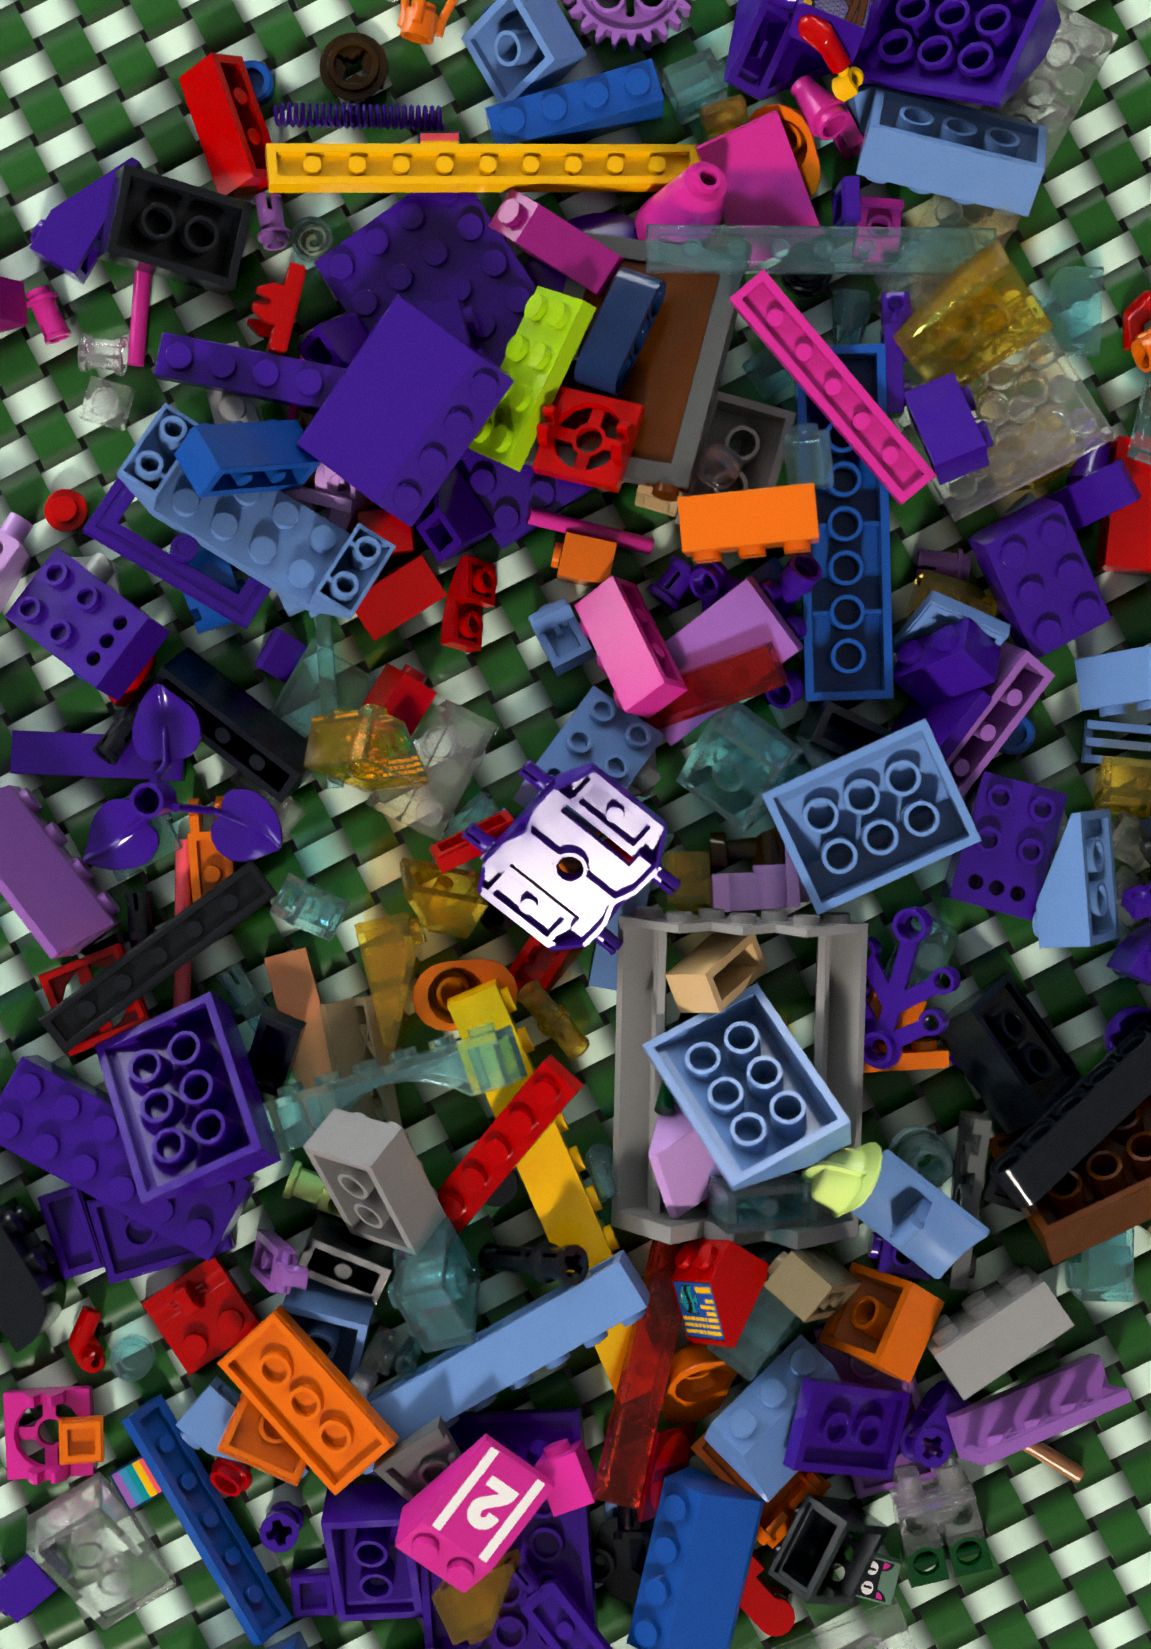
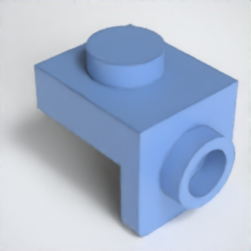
(561, 636)

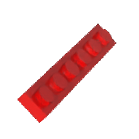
(507, 1141)

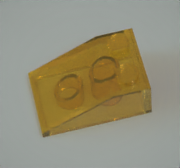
(974, 319)
(392, 962)

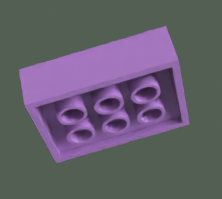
(46, 883)

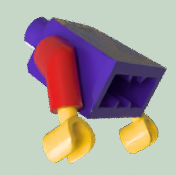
(834, 31)

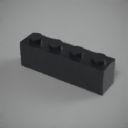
(238, 725)

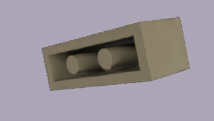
(811, 1283)

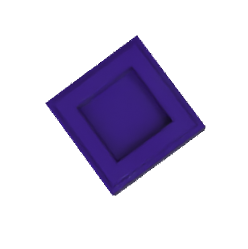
(312, 1593)

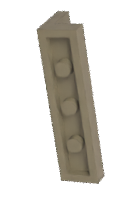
(354, 1037)

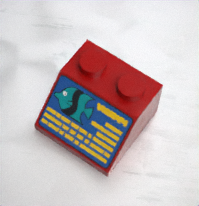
(716, 1289)

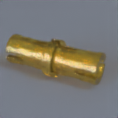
(553, 1019)

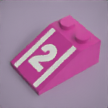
(472, 1513)

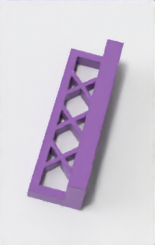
(1034, 1411)

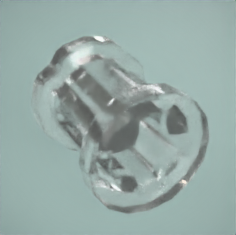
(103, 354)

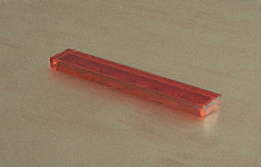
(641, 1385)

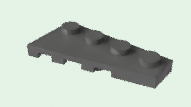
(967, 1184)

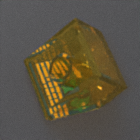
(364, 749)

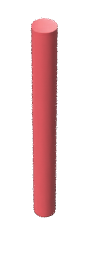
(183, 899)

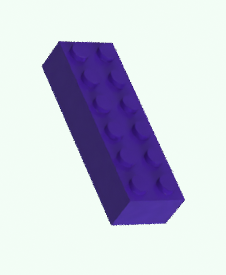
(76, 1137)

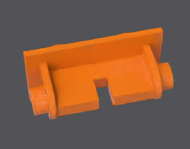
(778, 1512)

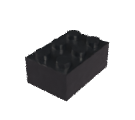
(174, 230)

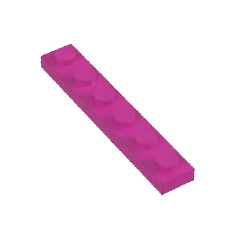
(832, 387)

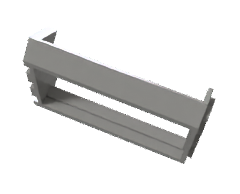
(642, 1016)

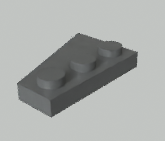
(418, 1459)

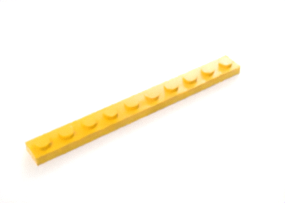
(473, 167)

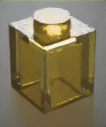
(694, 873)

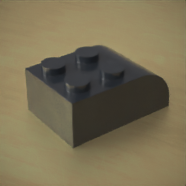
(29, 1278)

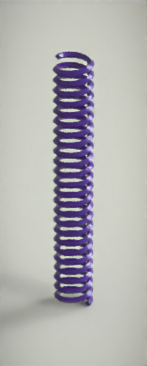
(347, 122)

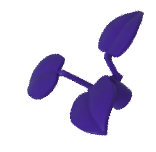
(120, 828)

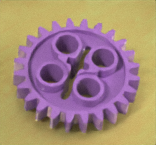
(619, 27)

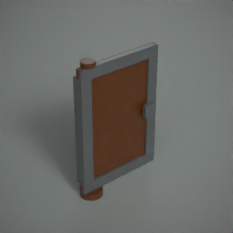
(672, 377)

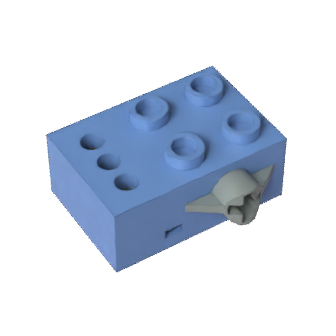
(611, 740)

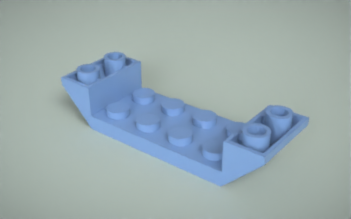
(256, 532)

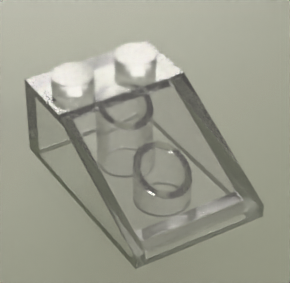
(98, 1552)

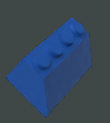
(695, 1564)

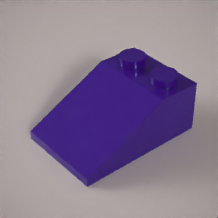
(365, 1568)

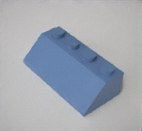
(953, 151)

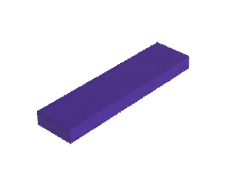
(74, 756)

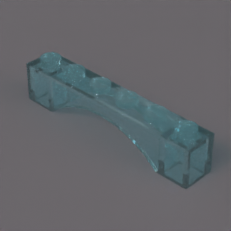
(470, 1065)

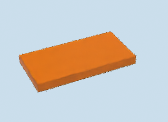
(308, 1400)

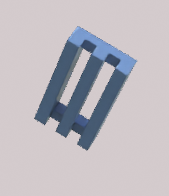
(1089, 741)

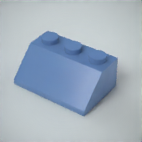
(758, 1423)

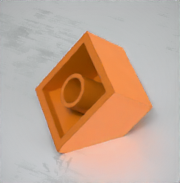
(884, 1323)

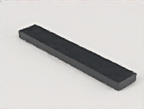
(158, 957)

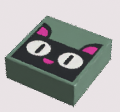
(880, 1580)

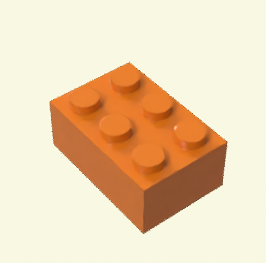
(748, 522)

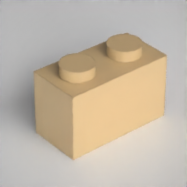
(716, 972)

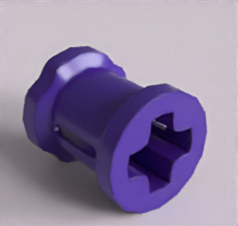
(672, 584)
(274, 1537)

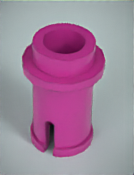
(48, 314)

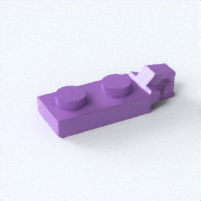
(276, 1264)

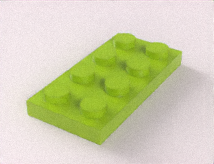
(538, 363)

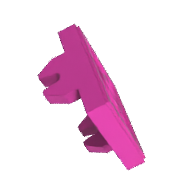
(15, 1404)

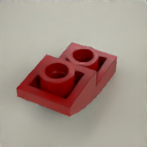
(469, 593)

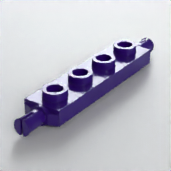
(557, 1614)

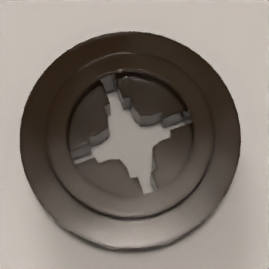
(351, 48)

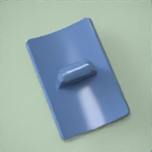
(919, 1218)

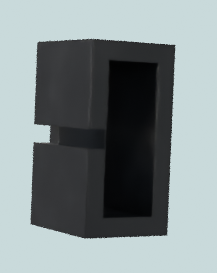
(838, 728)

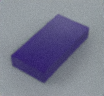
(846, 202)
(1097, 494)
(71, 1231)

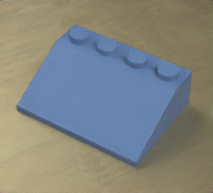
(871, 816)
(750, 1091)

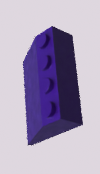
(956, 46)
(405, 411)
(187, 1101)

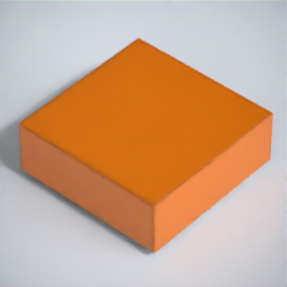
(81, 1439)

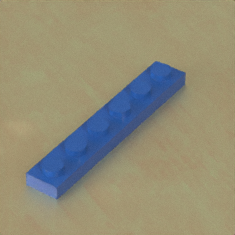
(207, 1520)

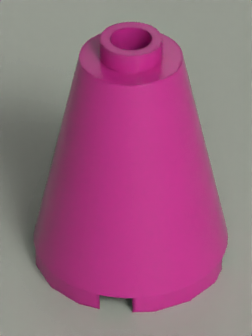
(689, 199)

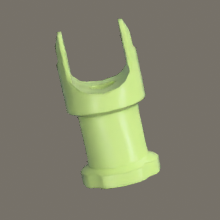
(309, 1187)

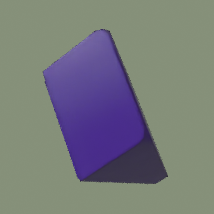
(280, 655)

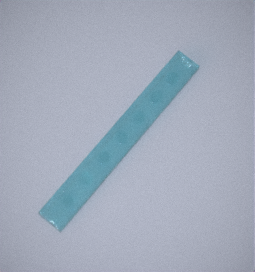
(812, 249)

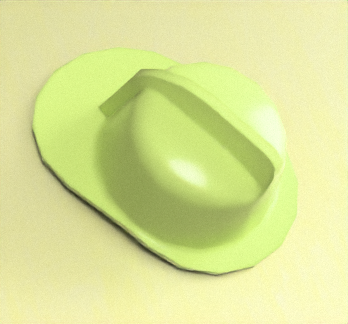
(845, 1177)

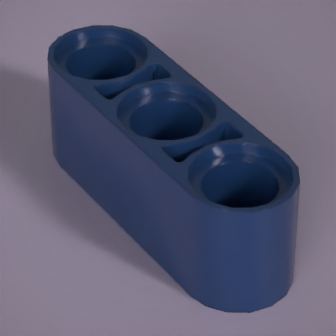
(620, 331)

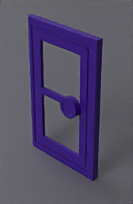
(172, 567)

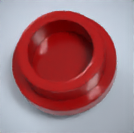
(66, 510)
(230, 1476)

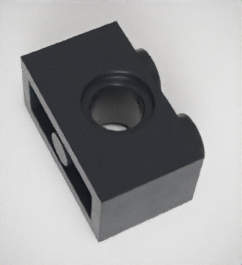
(346, 1259)

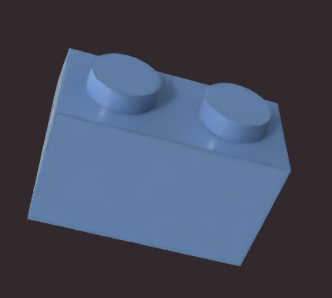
(523, 47)

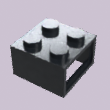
(817, 1545)

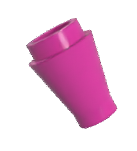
(820, 108)

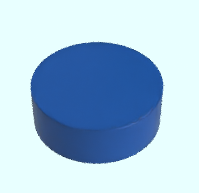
(261, 81)
(1020, 738)

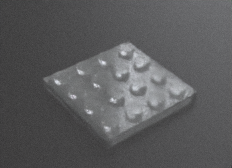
(1036, 420)

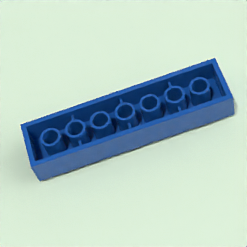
(850, 606)

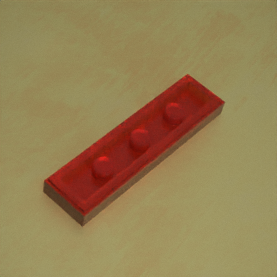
(723, 684)

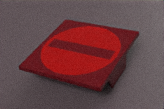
(668, 1455)

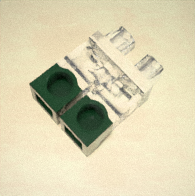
(937, 1507)

